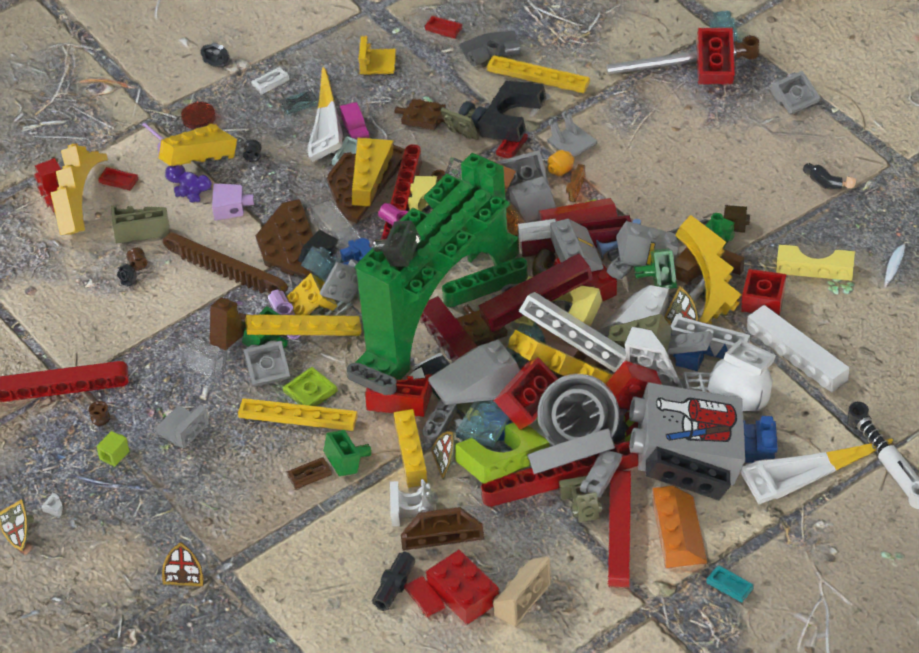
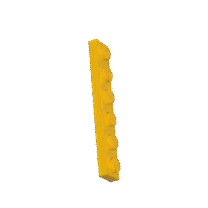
(538, 74)
(303, 325)
(298, 414)

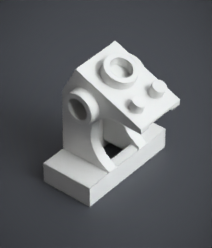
(399, 502)

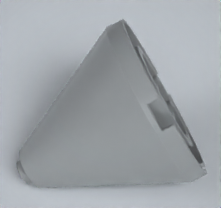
(576, 408)

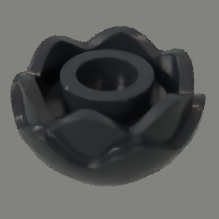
(127, 274)

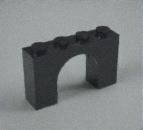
(510, 95)

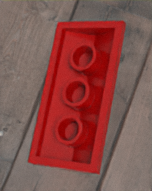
(582, 211)

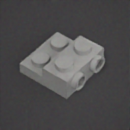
(795, 92)
(266, 363)

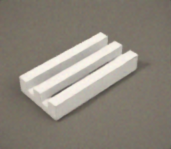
(270, 80)
(535, 230)

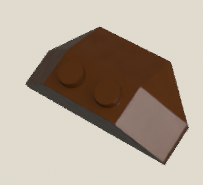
(441, 528)

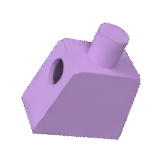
(229, 201)

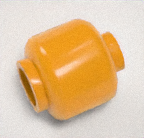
(560, 163)

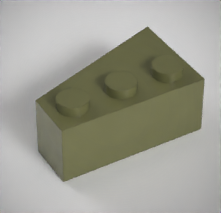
(139, 224)

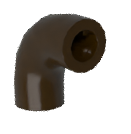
(542, 261)

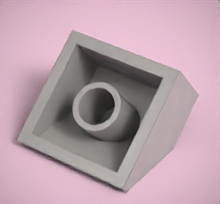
(531, 197)

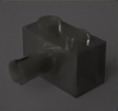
(399, 244)

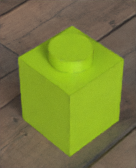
(113, 448)

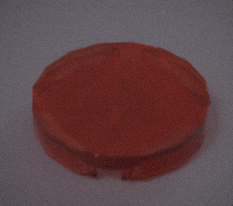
(198, 115)

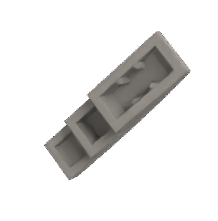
(571, 451)

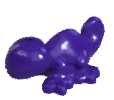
(190, 183)

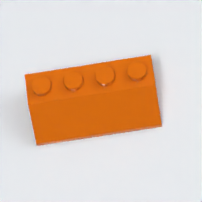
(678, 527)

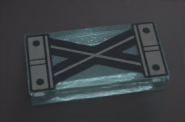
(298, 102)

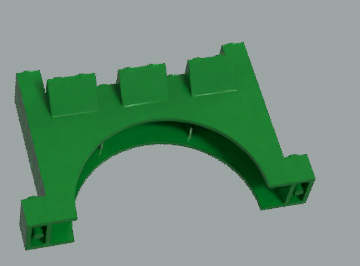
(464, 222)

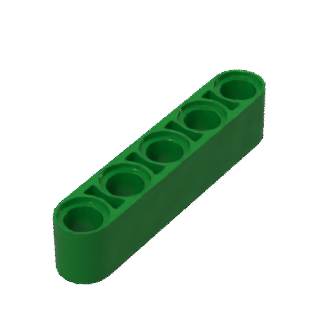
(484, 282)

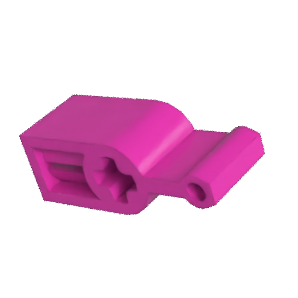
(354, 121)

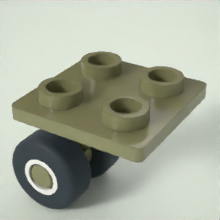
(465, 120)

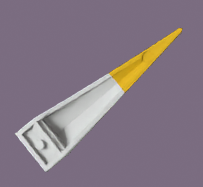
(327, 130)
(782, 476)

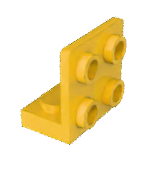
(375, 60)
(307, 296)

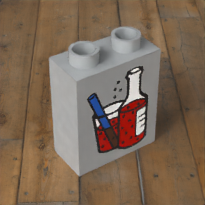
(690, 424)

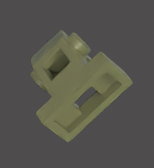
(585, 505)

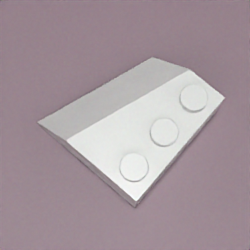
(642, 304)
(646, 350)

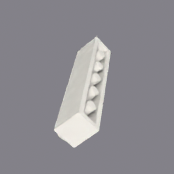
(573, 331)
(798, 348)

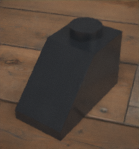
(318, 240)

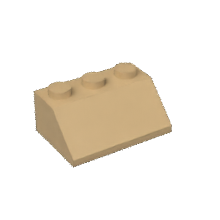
(523, 591)

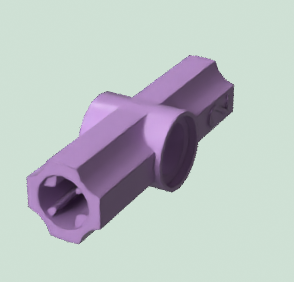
(281, 305)

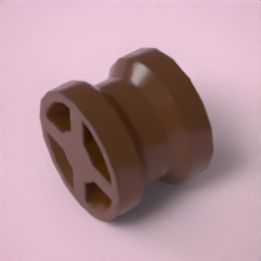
(137, 258)
(99, 413)

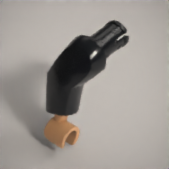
(825, 180)

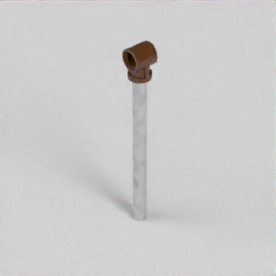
(747, 48)

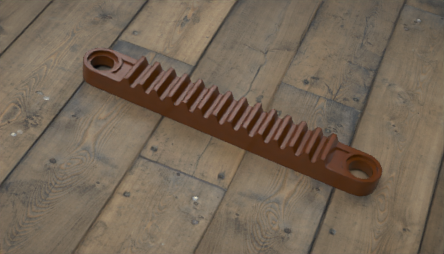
(223, 264)

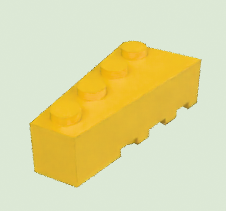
(197, 146)
(370, 165)

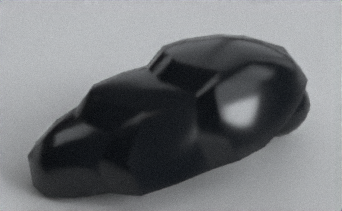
(215, 55)

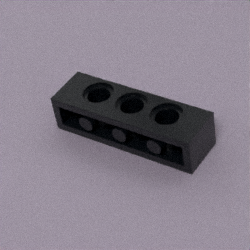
(688, 473)

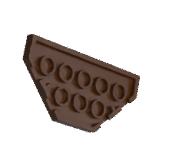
(341, 183)
(283, 238)

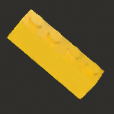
(410, 448)

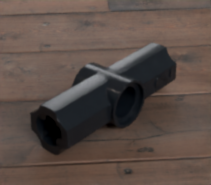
(393, 581)

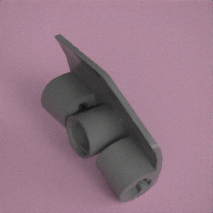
(486, 45)

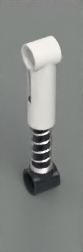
(888, 455)

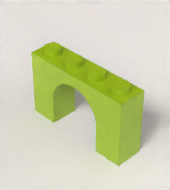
(491, 465)

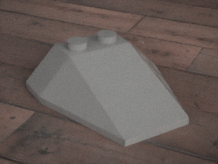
(475, 375)

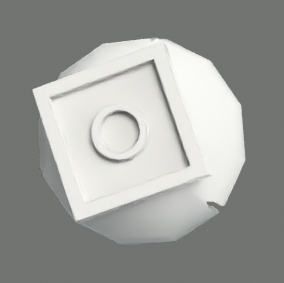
(744, 375)

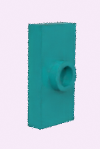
(730, 583)

